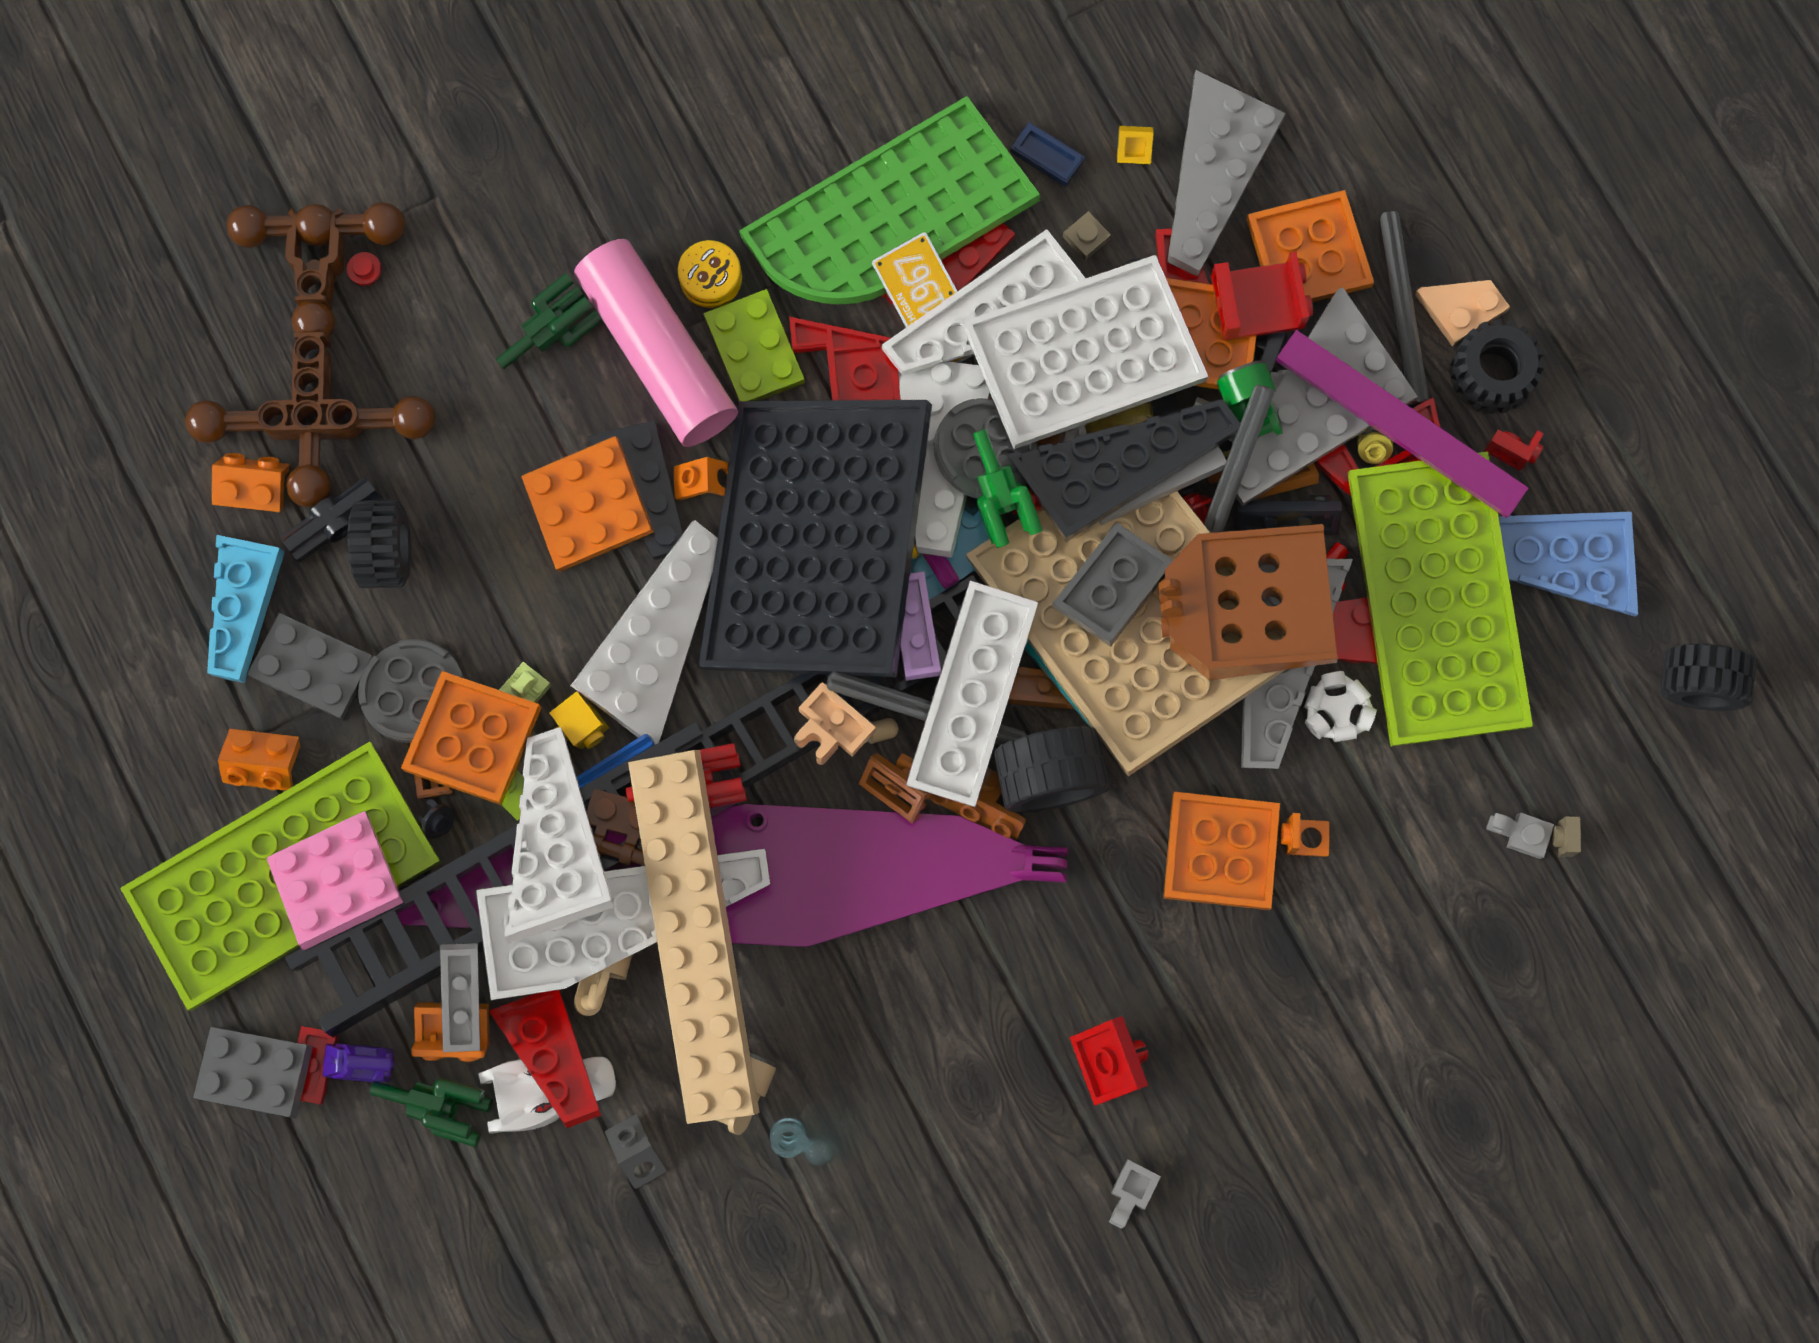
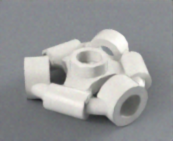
(1338, 708)

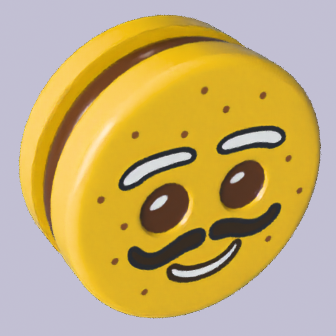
(709, 274)

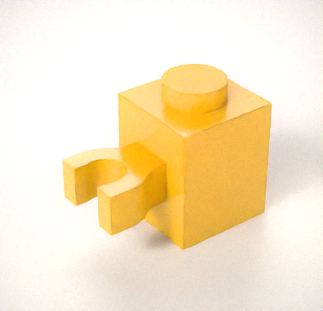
(580, 721)

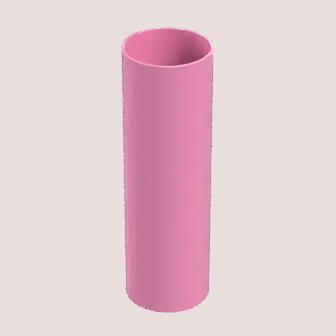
(655, 342)

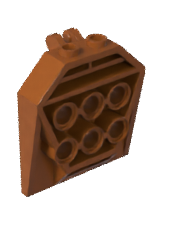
(1301, 584)

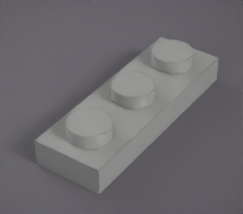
(460, 997)

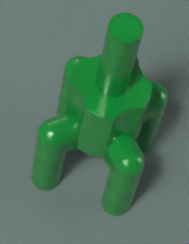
(1002, 495)

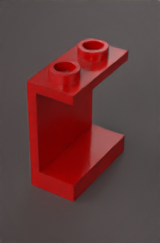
(1261, 298)

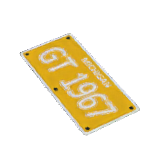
(915, 279)

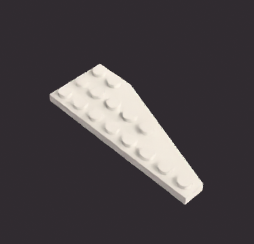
(593, 943)

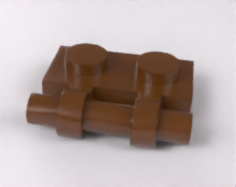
(618, 816)

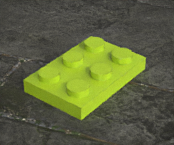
(754, 347)

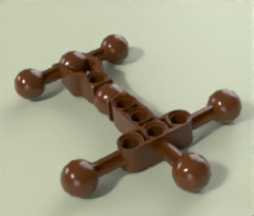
(312, 326)

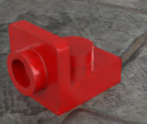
(1511, 450)

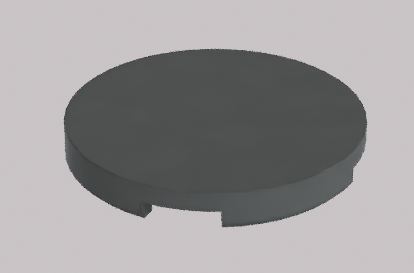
(957, 449)
(400, 684)

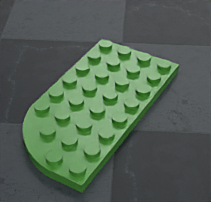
(933, 179)

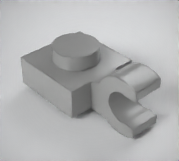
(1526, 833)
(1133, 1188)

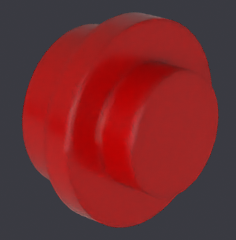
(364, 269)

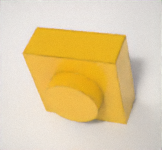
(1135, 144)

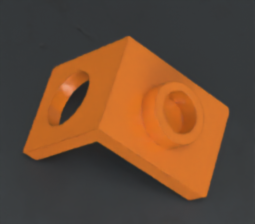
(698, 478)
(1291, 836)

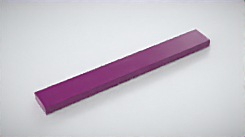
(1401, 424)

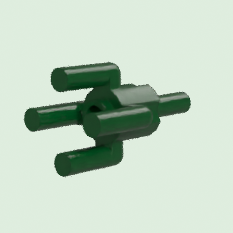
(552, 321)
(438, 1105)

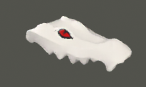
(522, 1102)

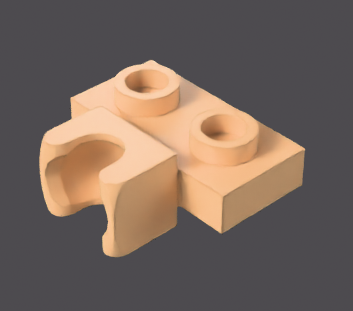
(832, 724)

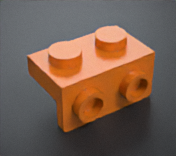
(249, 482)
(258, 759)
(429, 1034)

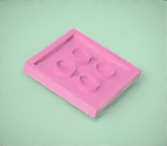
(334, 880)

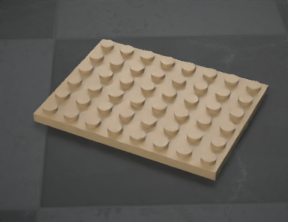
(1138, 688)

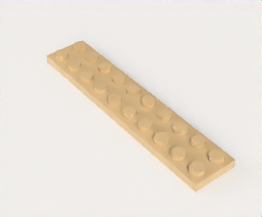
(693, 937)

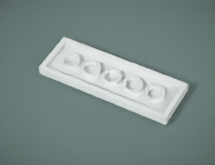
(972, 693)

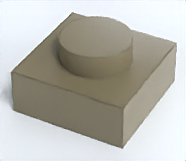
(1086, 236)
(1567, 836)

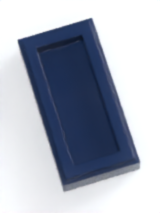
(1047, 154)

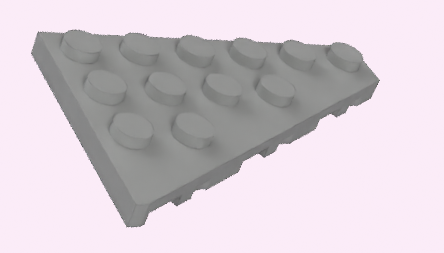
(1309, 418)

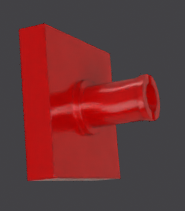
(1110, 1060)

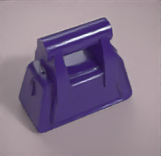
(358, 1062)

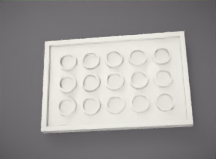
(1084, 351)

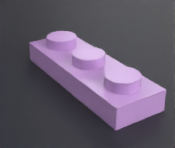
(918, 635)

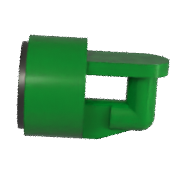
(1237, 388)

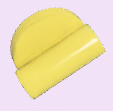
(1374, 447)

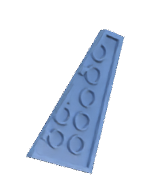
(1574, 556)

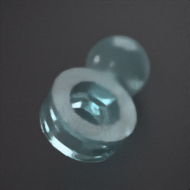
(817, 1150)

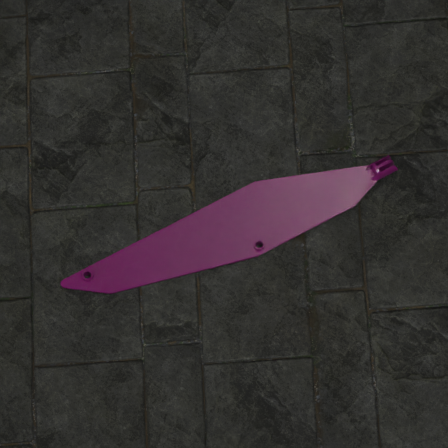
(833, 870)

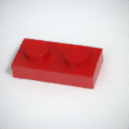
(315, 1084)

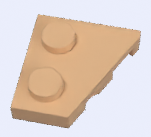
(1462, 306)

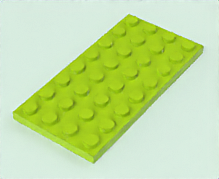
(1438, 605)
(217, 903)

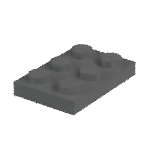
(1113, 584)
(310, 666)
(253, 1072)

